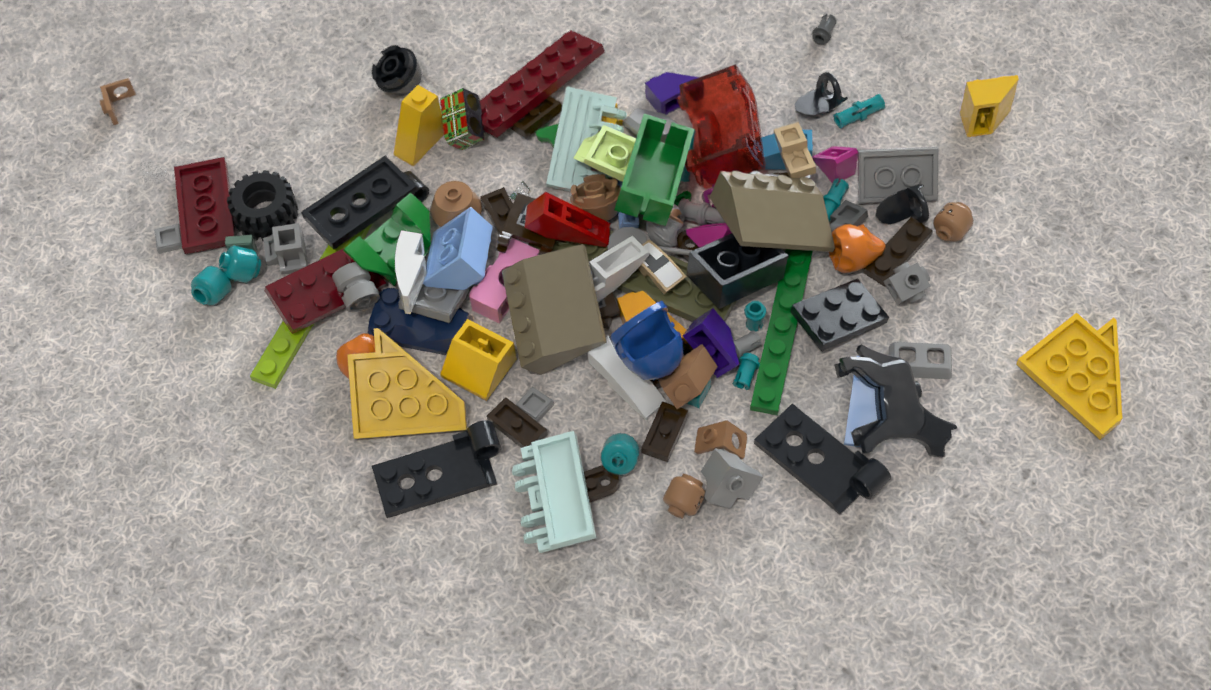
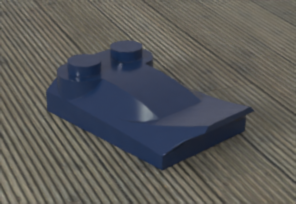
(413, 329)

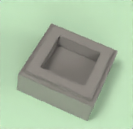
(168, 238)
(535, 404)

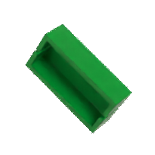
(654, 170)

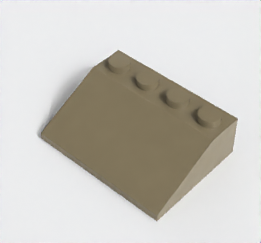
(773, 211)
(553, 308)

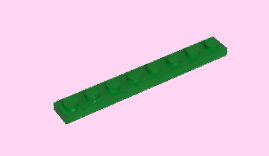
(780, 334)

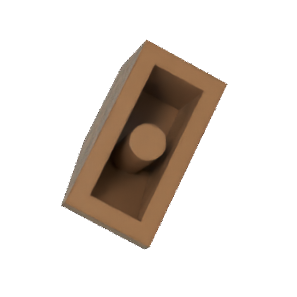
(689, 377)

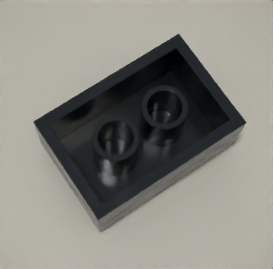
(734, 271)

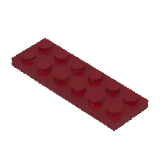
(537, 81)

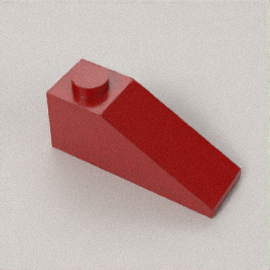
(565, 222)

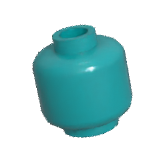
(240, 264)
(210, 286)
(620, 453)

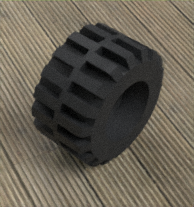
(256, 190)

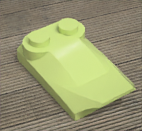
(607, 152)

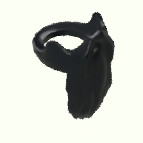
(821, 99)
(903, 205)

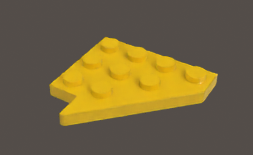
(1080, 372)
(399, 395)

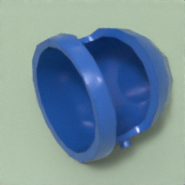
(649, 343)

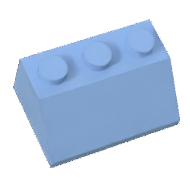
(459, 252)

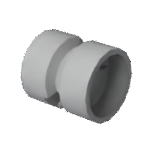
(357, 289)

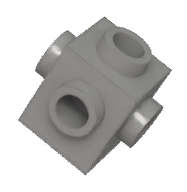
(900, 287)

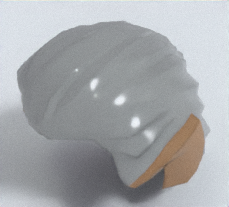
(665, 235)

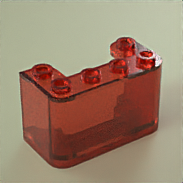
(736, 109)

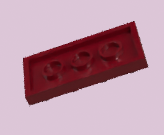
(203, 205)
(311, 292)

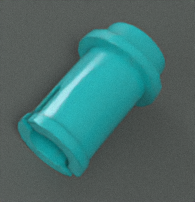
(754, 312)
(746, 370)

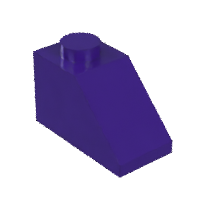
(664, 90)
(717, 339)

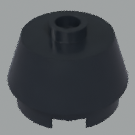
(397, 71)

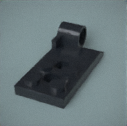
(379, 184)
(459, 461)
(841, 474)

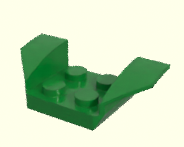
(379, 248)

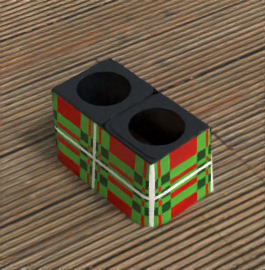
(462, 119)

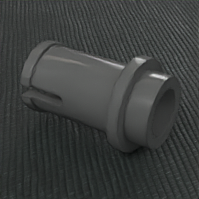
(822, 33)

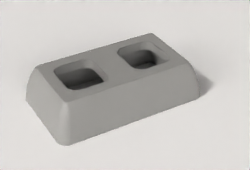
(921, 367)

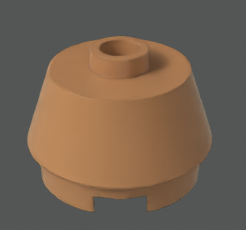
(596, 196)
(451, 200)

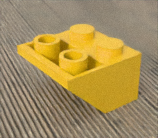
(987, 104)
(478, 359)

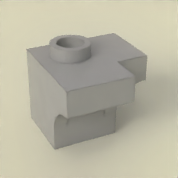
(286, 248)
(728, 479)

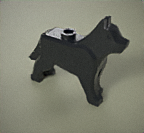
(896, 403)

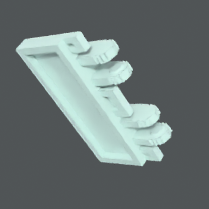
(579, 120)
(557, 490)

